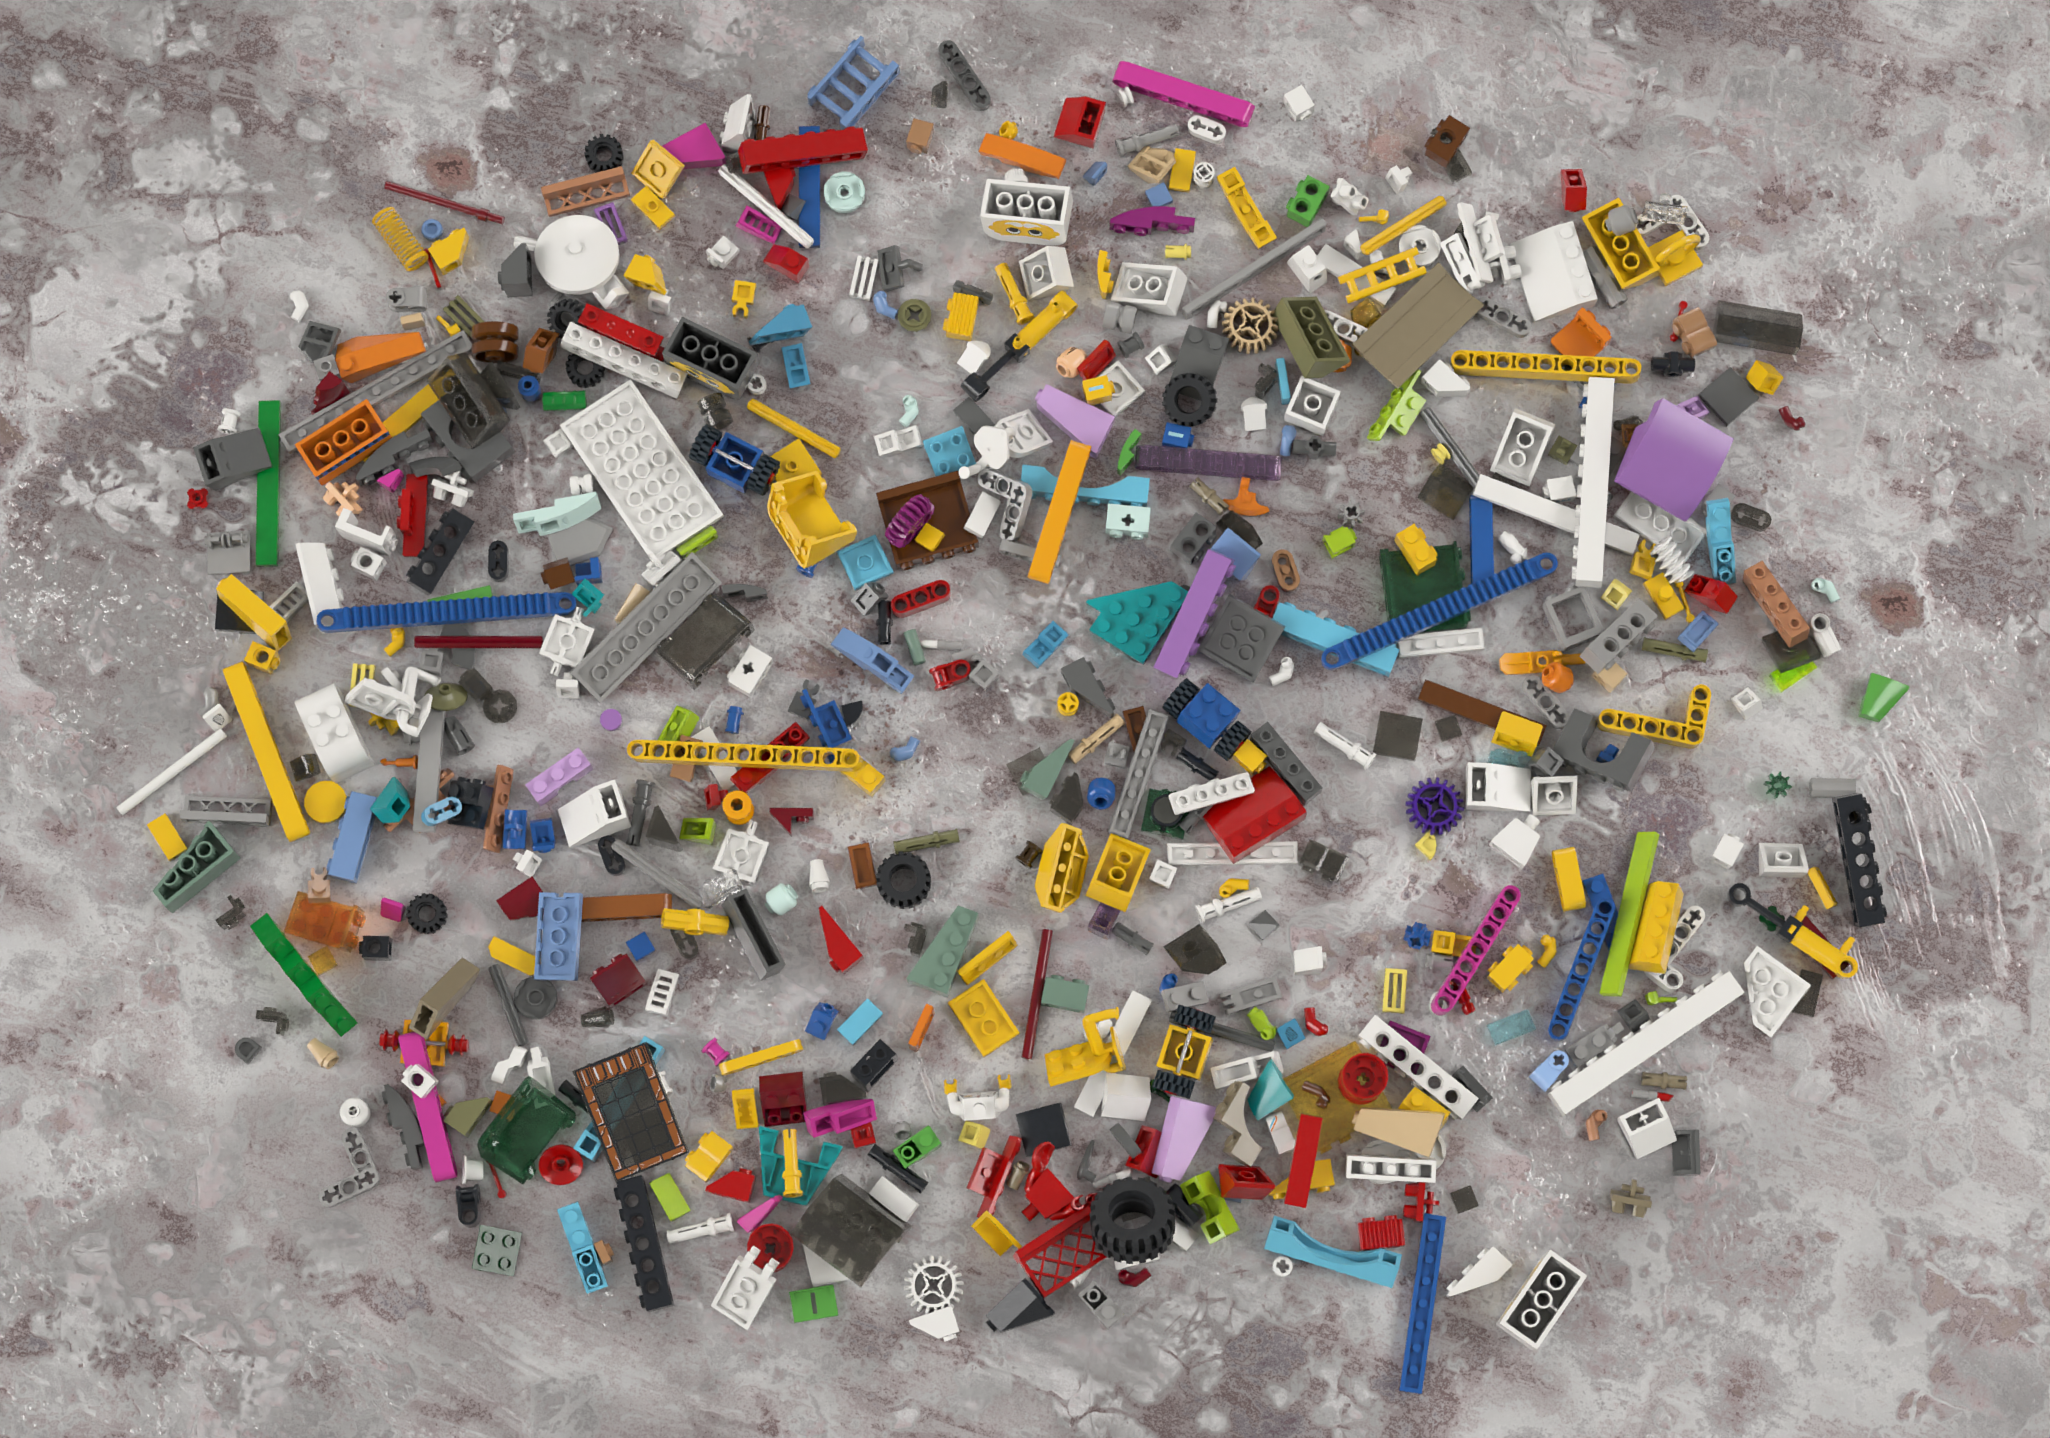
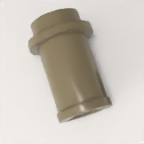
(1020, 1170)

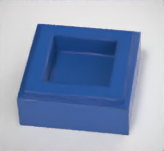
(640, 946)

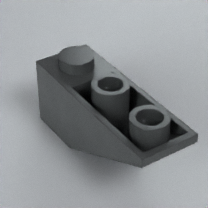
(1083, 684)

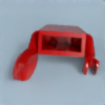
(1045, 1191)

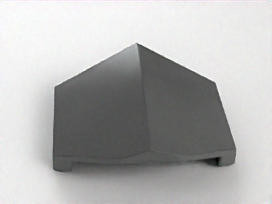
(318, 340)

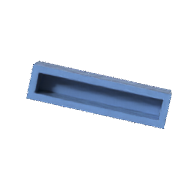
(353, 838)

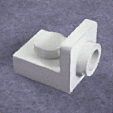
(722, 253)

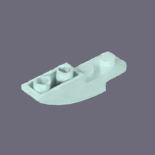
(565, 513)

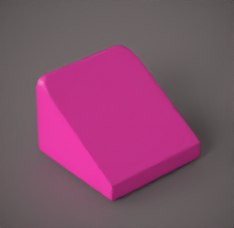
(391, 480)
(392, 909)

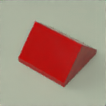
(1244, 1182)

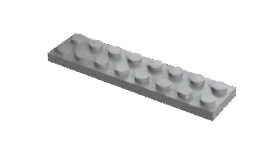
(645, 627)

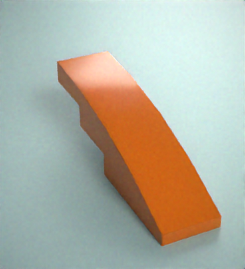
(1022, 155)

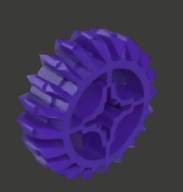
(1425, 803)

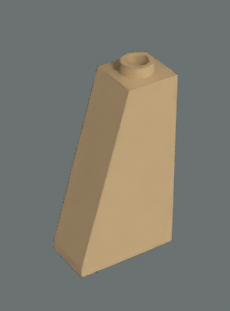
(1404, 1128)

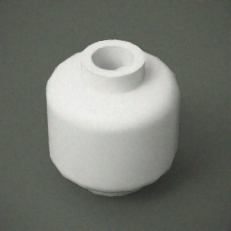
(351, 1106)

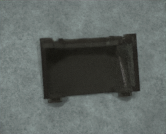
(704, 639)

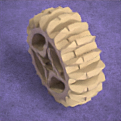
(1264, 316)

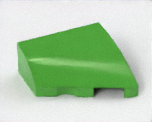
(1880, 697)

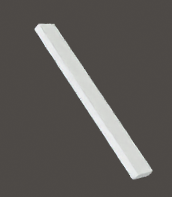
(1548, 511)

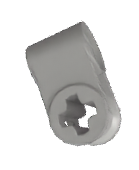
(410, 299)

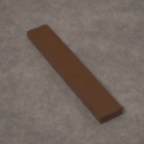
(1465, 706)

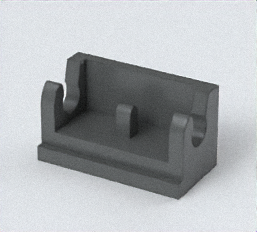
(1686, 1153)

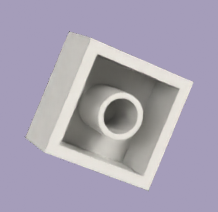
(1312, 406)

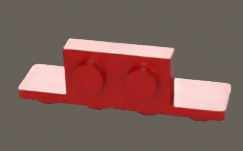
(413, 514)
(991, 1173)

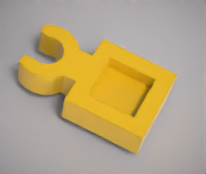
(743, 295)
(1642, 562)

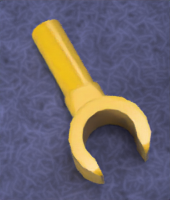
(1381, 218)
(452, 330)

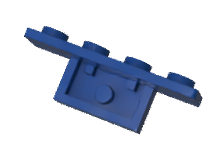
(829, 721)

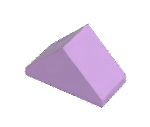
(1695, 407)

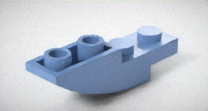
(873, 659)

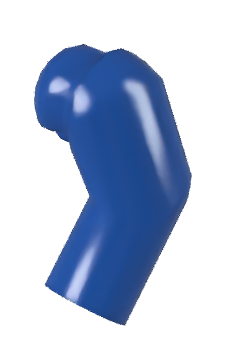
(1168, 981)

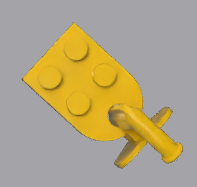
(1088, 1057)

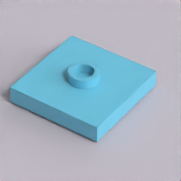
(865, 562)

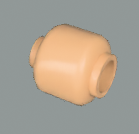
(1069, 361)

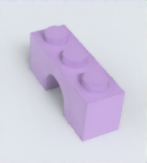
(549, 782)

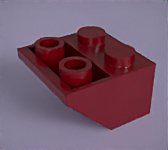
(783, 1098)

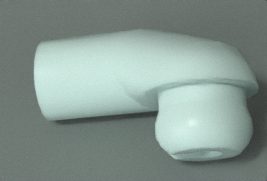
(911, 410)
(1826, 587)

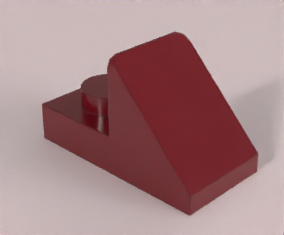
(785, 816)

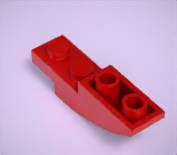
(749, 777)

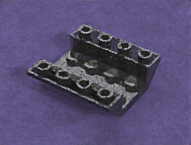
(849, 1229)

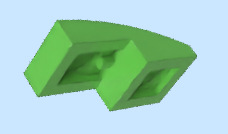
(1126, 456)

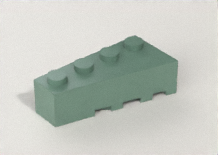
(196, 868)
(944, 956)

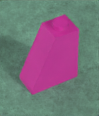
(696, 149)

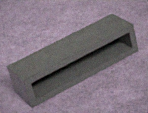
(753, 934)

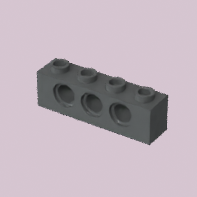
(1286, 763)

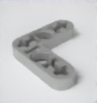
(1012, 494)
(360, 1171)

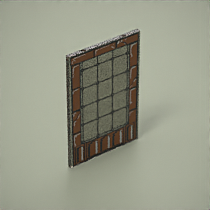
(630, 1111)

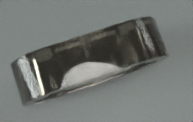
(1753, 512)
(679, 941)

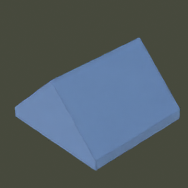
(1237, 549)

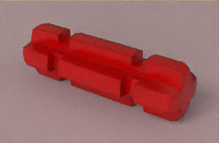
(1464, 999)

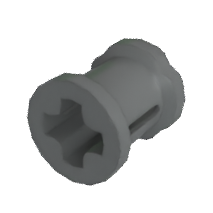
(1130, 345)

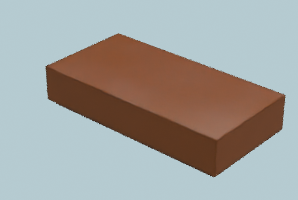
(862, 866)

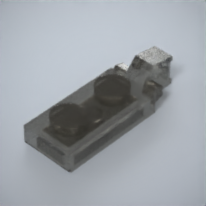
(1458, 167)

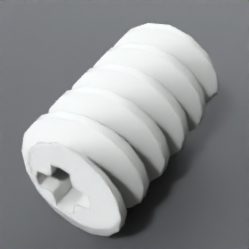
(1671, 560)

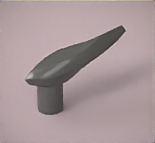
(1083, 1171)

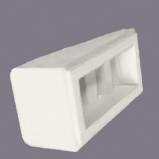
(293, 609)
(667, 1002)

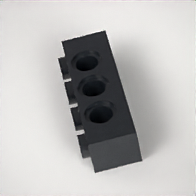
(461, 525)

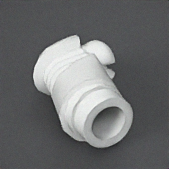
(1512, 545)

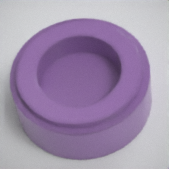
(611, 720)

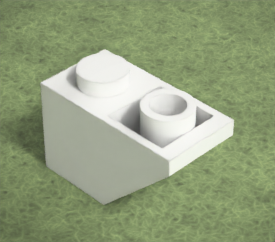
(1444, 382)
(1309, 961)

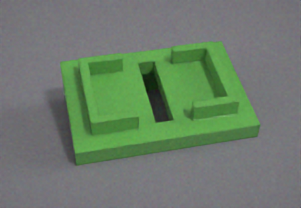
(825, 1303)

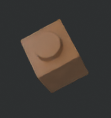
(920, 136)

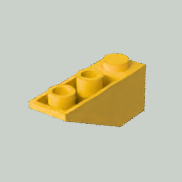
(1321, 1180)

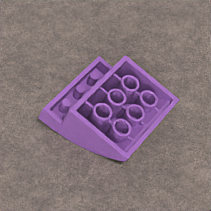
(1673, 459)

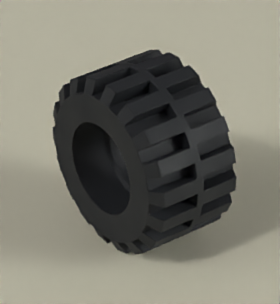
(1171, 394)
(898, 862)

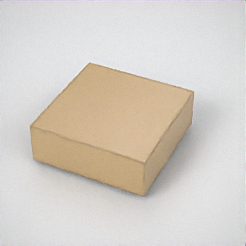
(412, 321)

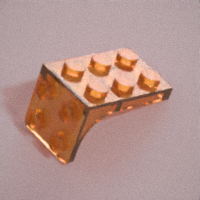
(325, 923)

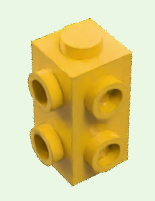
(1516, 961)

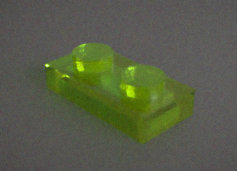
(1789, 678)

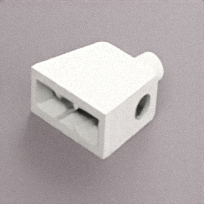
(1306, 267)
(1517, 840)

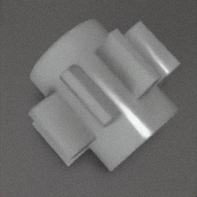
(1348, 509)

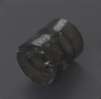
(714, 411)

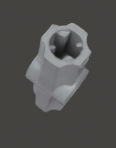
(1603, 278)

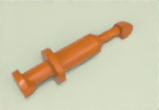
(402, 762)

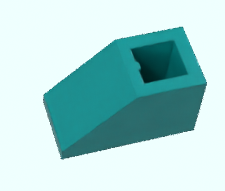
(392, 802)

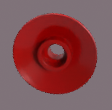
(563, 1172)

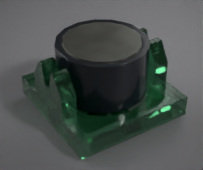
(1162, 815)

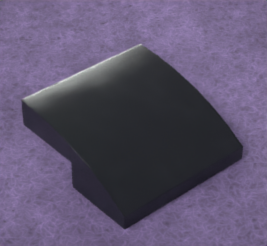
(229, 621)
(1043, 1125)

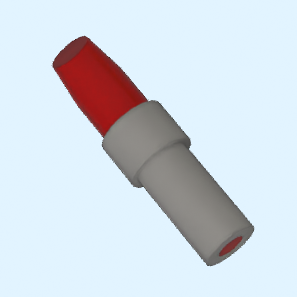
(1651, 1095)

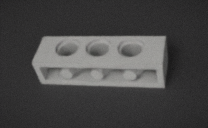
(1596, 652)

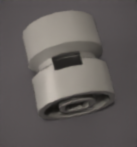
(1119, 317)

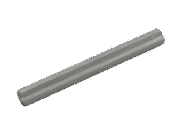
(657, 874)

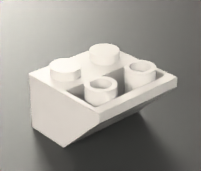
(1647, 1128)

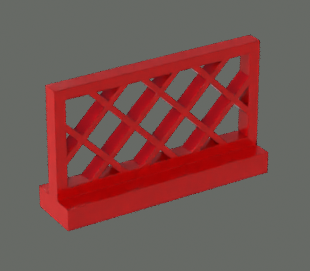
(1048, 1240)

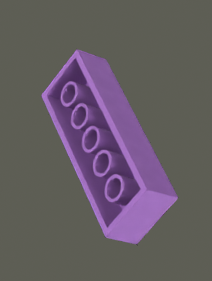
(1194, 613)

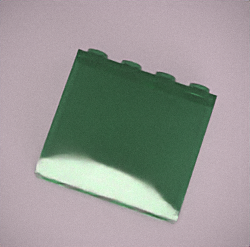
(1406, 591)

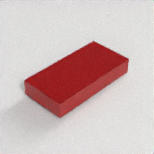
(1096, 361)

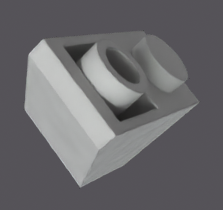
(1101, 1304)

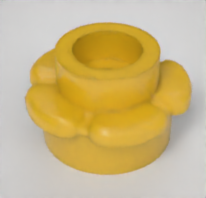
(1008, 130)

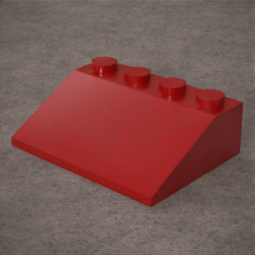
(1256, 818)

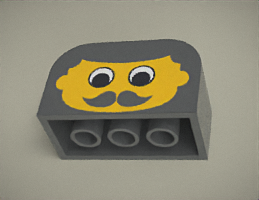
(711, 359)

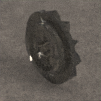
(506, 712)

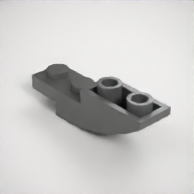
(384, 458)
(404, 1118)

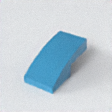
(795, 365)
(1045, 644)

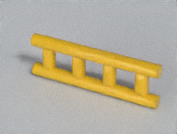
(1394, 280)

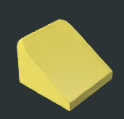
(1616, 594)
(974, 1134)

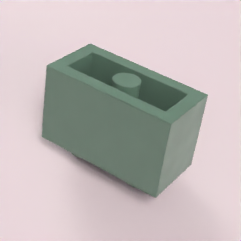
(1065, 994)

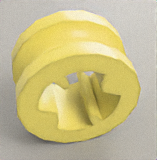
(1440, 453)

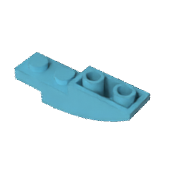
(1720, 540)
(582, 1247)

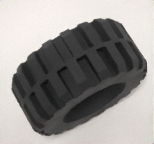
(1128, 1197)

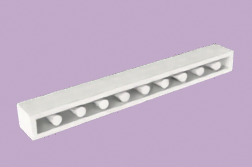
(1594, 482)
(1645, 1043)

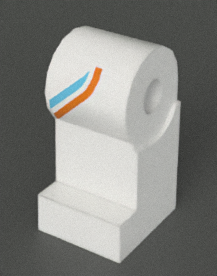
(1280, 1133)

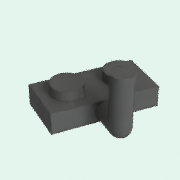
(892, 266)

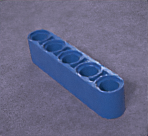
(1481, 538)

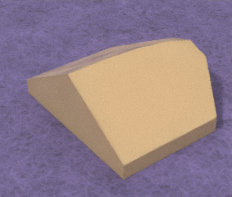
(1152, 164)

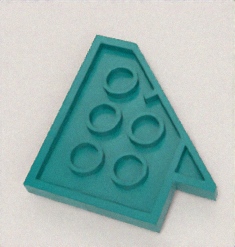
(1137, 617)

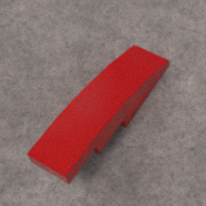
(1303, 1160)

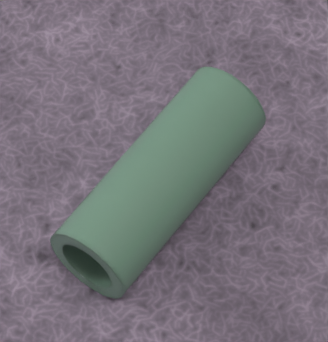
(914, 647)

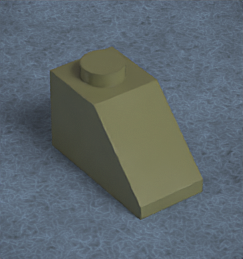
(467, 1114)

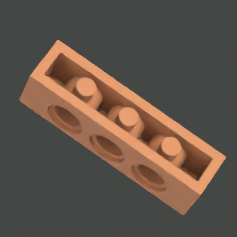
(1776, 604)

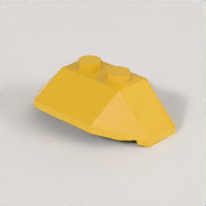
(1061, 868)

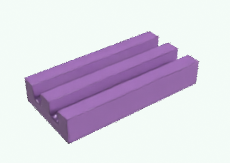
(604, 208)

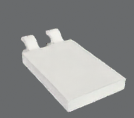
(745, 1289)

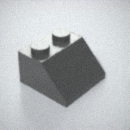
(517, 273)

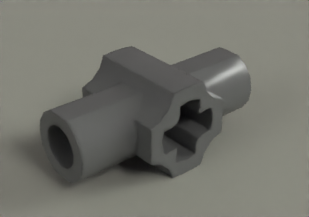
(1323, 447)

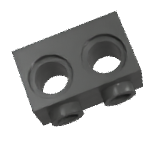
(1189, 536)

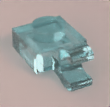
(1501, 757)

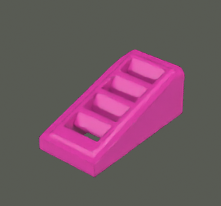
(748, 211)
(754, 1218)

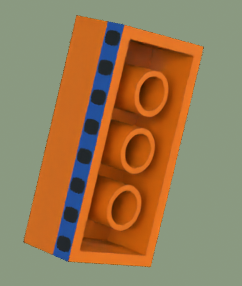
(343, 442)

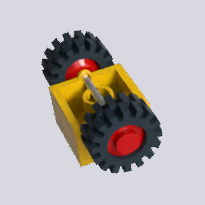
(1184, 1052)

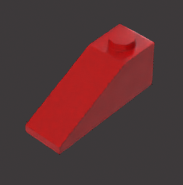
(840, 947)

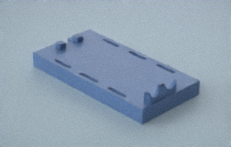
(560, 943)

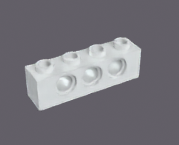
(1391, 1168)

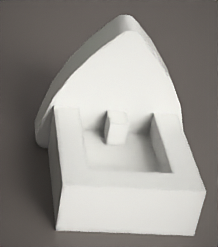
(974, 356)
(1254, 414)

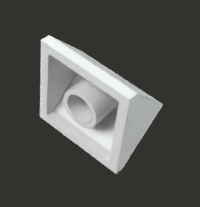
(1553, 795)
(1782, 860)
(1126, 1097)

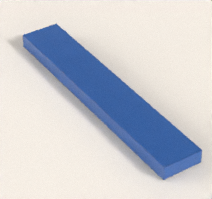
(810, 192)

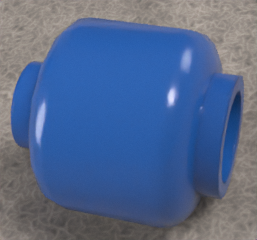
(1101, 793)

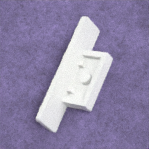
(1482, 240)
(1213, 792)

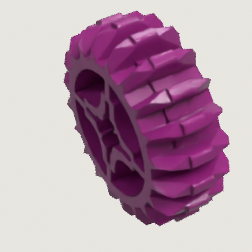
(909, 521)

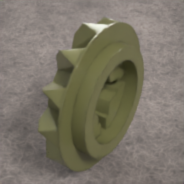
(915, 306)

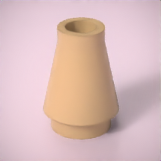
(323, 1054)

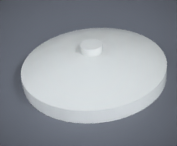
(576, 254)

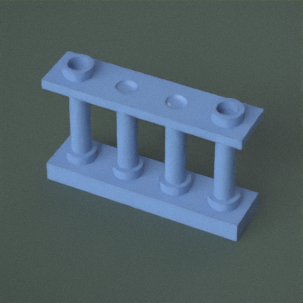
(874, 88)

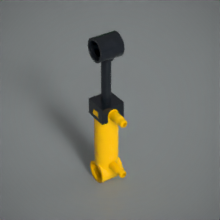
(1020, 344)
(1797, 934)

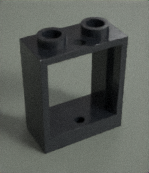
(870, 1071)

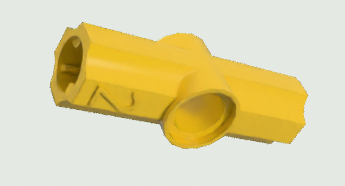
(694, 922)

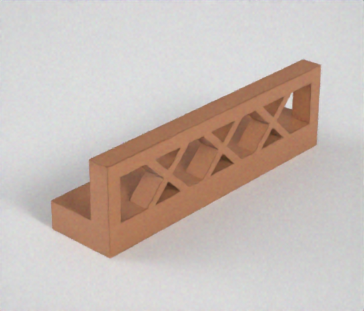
(582, 184)

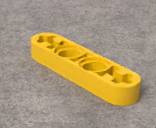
(760, 1057)

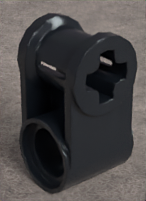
(469, 1200)

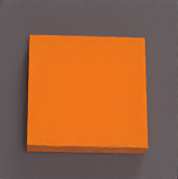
(921, 1028)

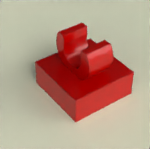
(713, 796)
(863, 1135)

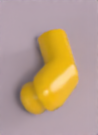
(398, 641)
(1232, 885)
(1549, 950)

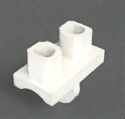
(1348, 197)
(1507, 272)
(460, 492)
(660, 566)

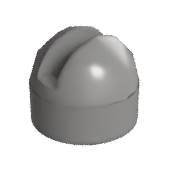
(717, 1083)
(902, 1130)

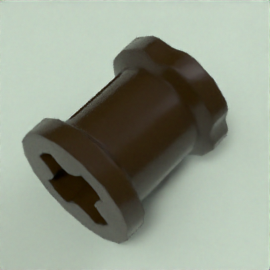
(1029, 854)

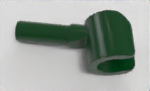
(1158, 1092)

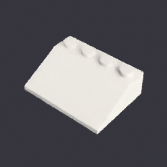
(1554, 272)

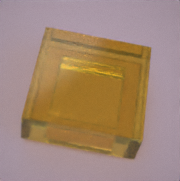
(322, 960)

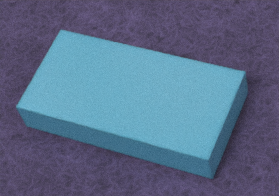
(1283, 381)
(860, 1021)

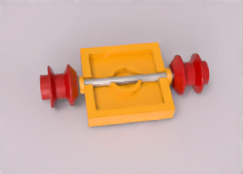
(435, 1044)

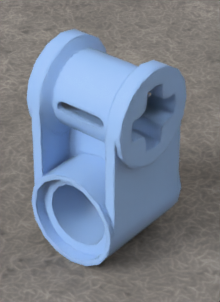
(1547, 1072)

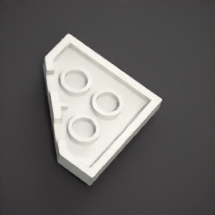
(1771, 991)

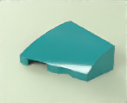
(1269, 1092)

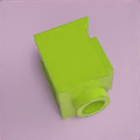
(1339, 541)

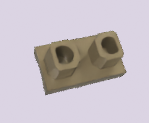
(1621, 1198)

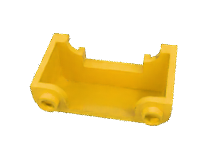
(807, 519)

